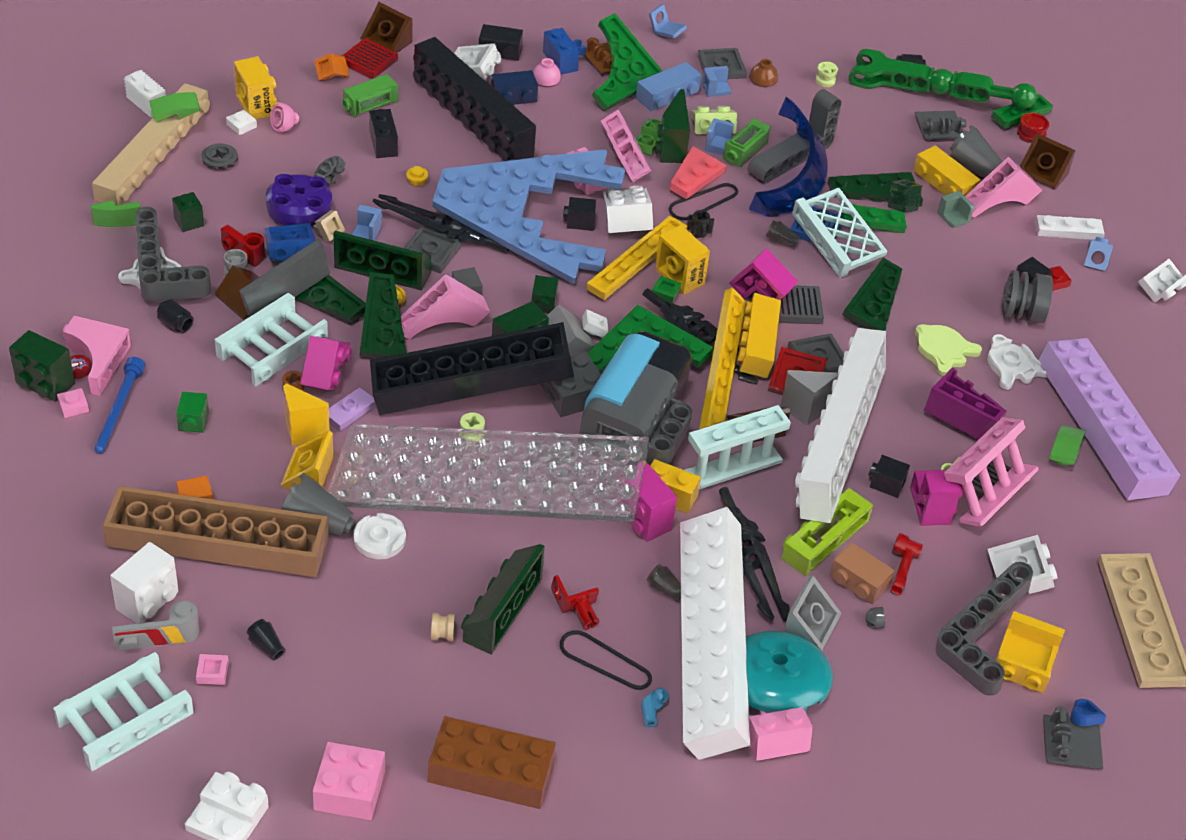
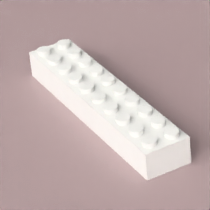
(841, 426)
(713, 635)

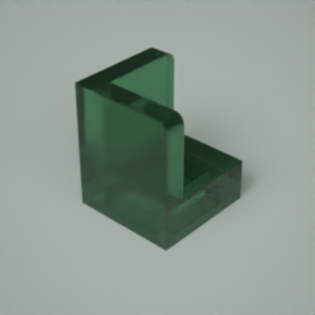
(904, 196)

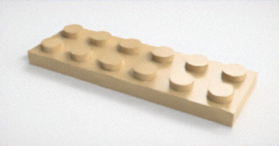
(1144, 620)

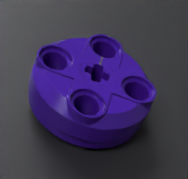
(298, 199)

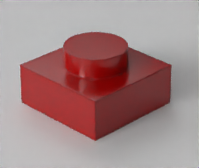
(1060, 278)

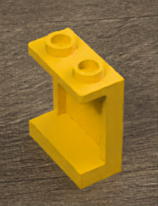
(1029, 651)

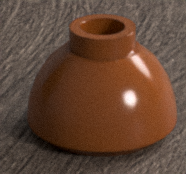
(764, 73)

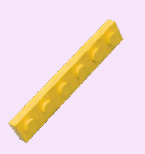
(630, 261)

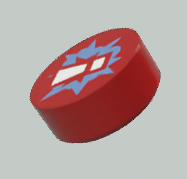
(80, 366)

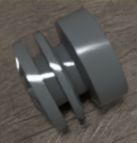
(1032, 297)

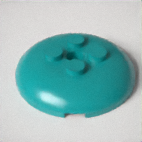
(785, 672)

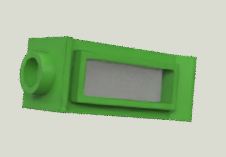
(370, 95)
(746, 143)

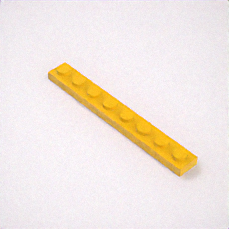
(723, 359)

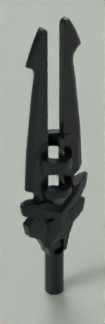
(451, 228)
(691, 322)
(750, 533)

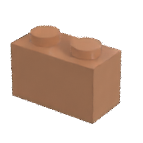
(861, 573)

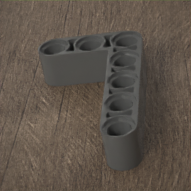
(795, 149)
(159, 282)
(980, 622)

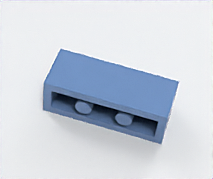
(662, 87)

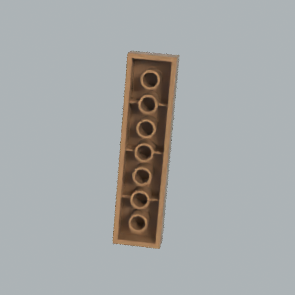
(217, 531)

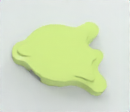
(944, 347)

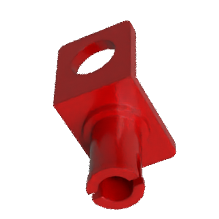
(580, 602)

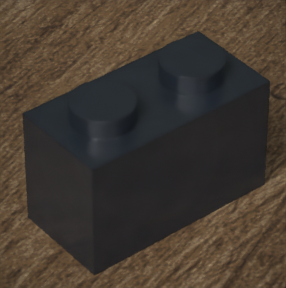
(507, 40)
(383, 133)

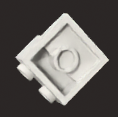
(480, 58)
(1028, 551)
(227, 809)

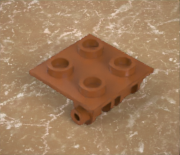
(599, 55)

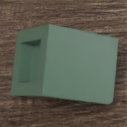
(955, 209)

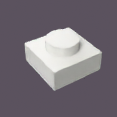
(241, 122)
(594, 323)

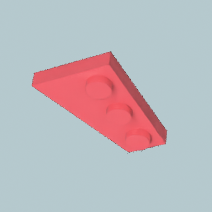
(695, 173)

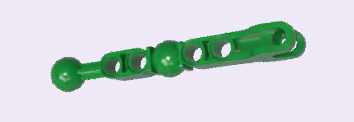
(962, 85)

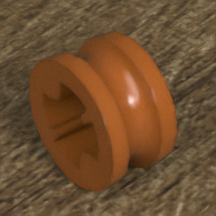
(293, 376)

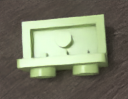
(703, 117)

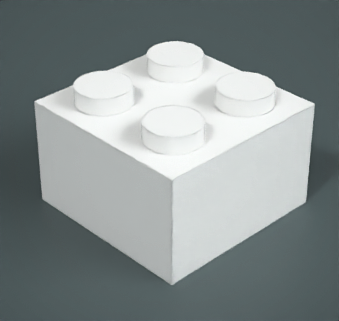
(144, 583)

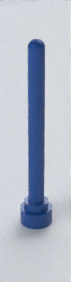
(133, 369)

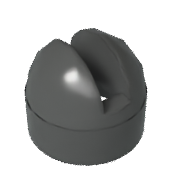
(875, 617)

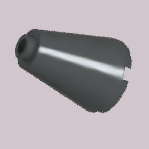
(975, 153)
(314, 499)

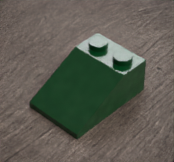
(674, 131)

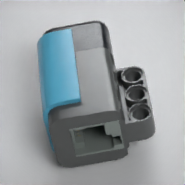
(642, 395)

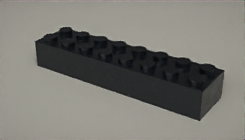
(473, 101)
(471, 368)

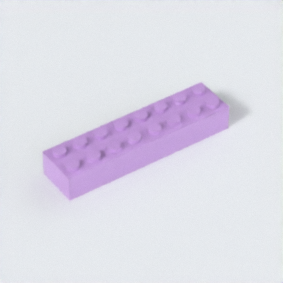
(1109, 419)

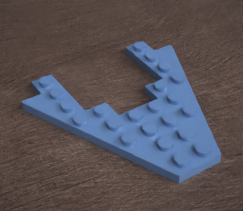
(495, 196)

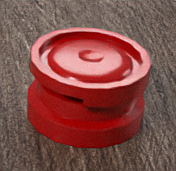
(1030, 125)

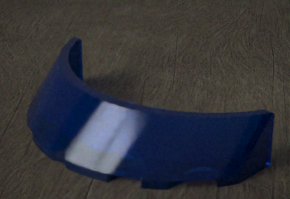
(807, 182)

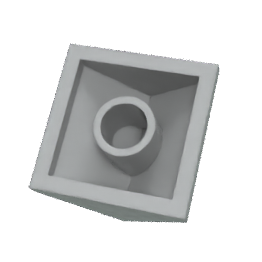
(577, 338)
(807, 394)
(813, 614)

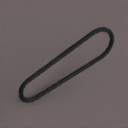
(703, 192)
(637, 687)

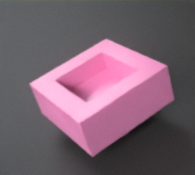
(73, 403)
(212, 669)

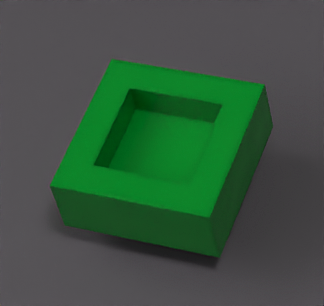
(667, 289)

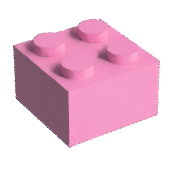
(349, 781)

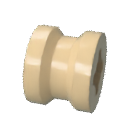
(442, 626)

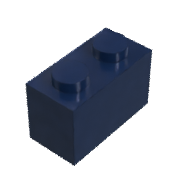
(516, 86)

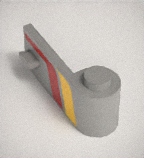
(180, 629)

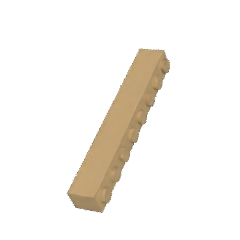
(145, 152)

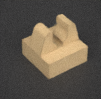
(328, 224)

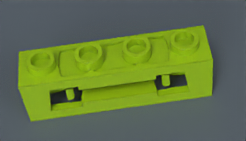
(801, 548)

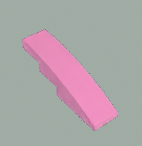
(626, 146)

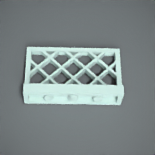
(824, 236)

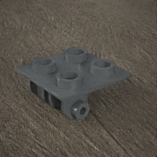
(940, 124)
(1071, 743)

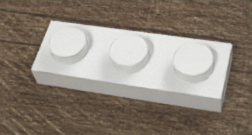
(1069, 227)

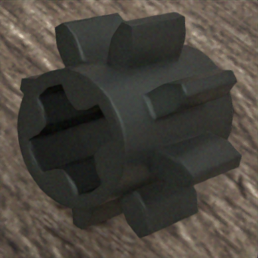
(700, 224)

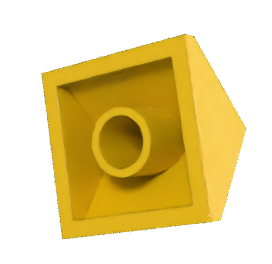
(304, 415)
(312, 459)

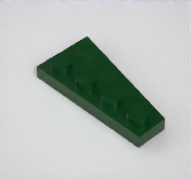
(870, 185)
(333, 299)
(874, 299)
(382, 319)

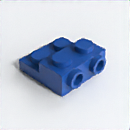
(287, 240)

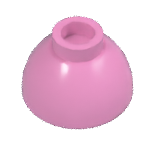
(547, 73)
(283, 117)

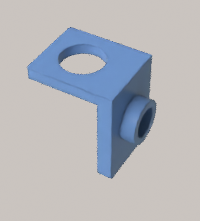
(664, 27)
(1102, 245)

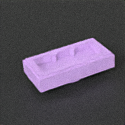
(350, 408)

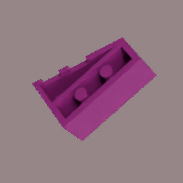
(963, 406)

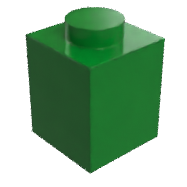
(192, 412)

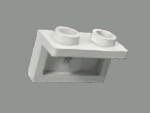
(1162, 281)

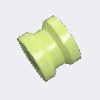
(826, 74)
(472, 421)

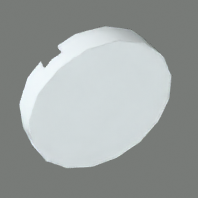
(379, 536)

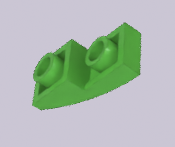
(179, 103)
(648, 136)
(109, 215)
(1067, 445)

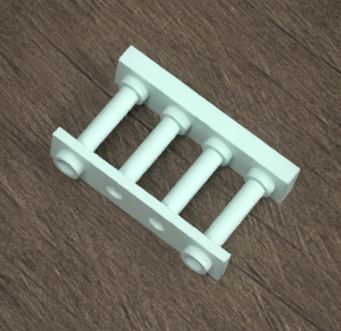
(259, 324)
(734, 433)
(134, 732)

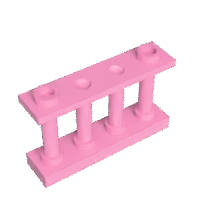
(975, 462)

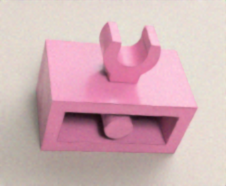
(780, 733)

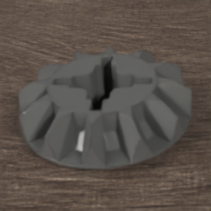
(226, 152)
(331, 169)

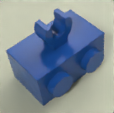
(562, 50)

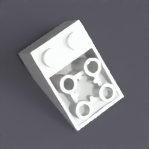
(628, 209)

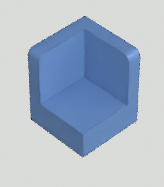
(715, 81)
(718, 134)
(368, 222)

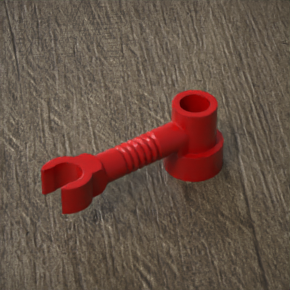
(907, 549)

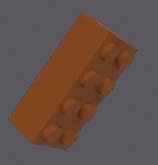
(491, 762)

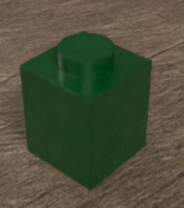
(188, 212)
(545, 292)

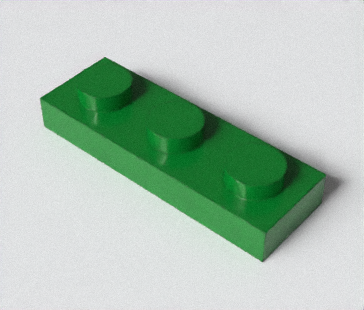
(1011, 115)
(880, 218)

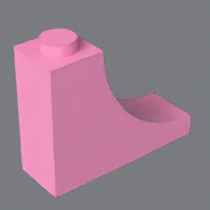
(1003, 184)
(444, 303)
(102, 344)

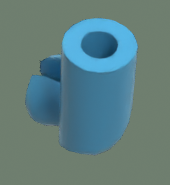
(652, 704)

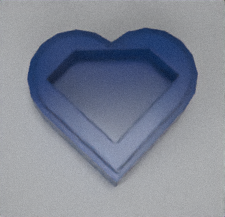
(1086, 713)

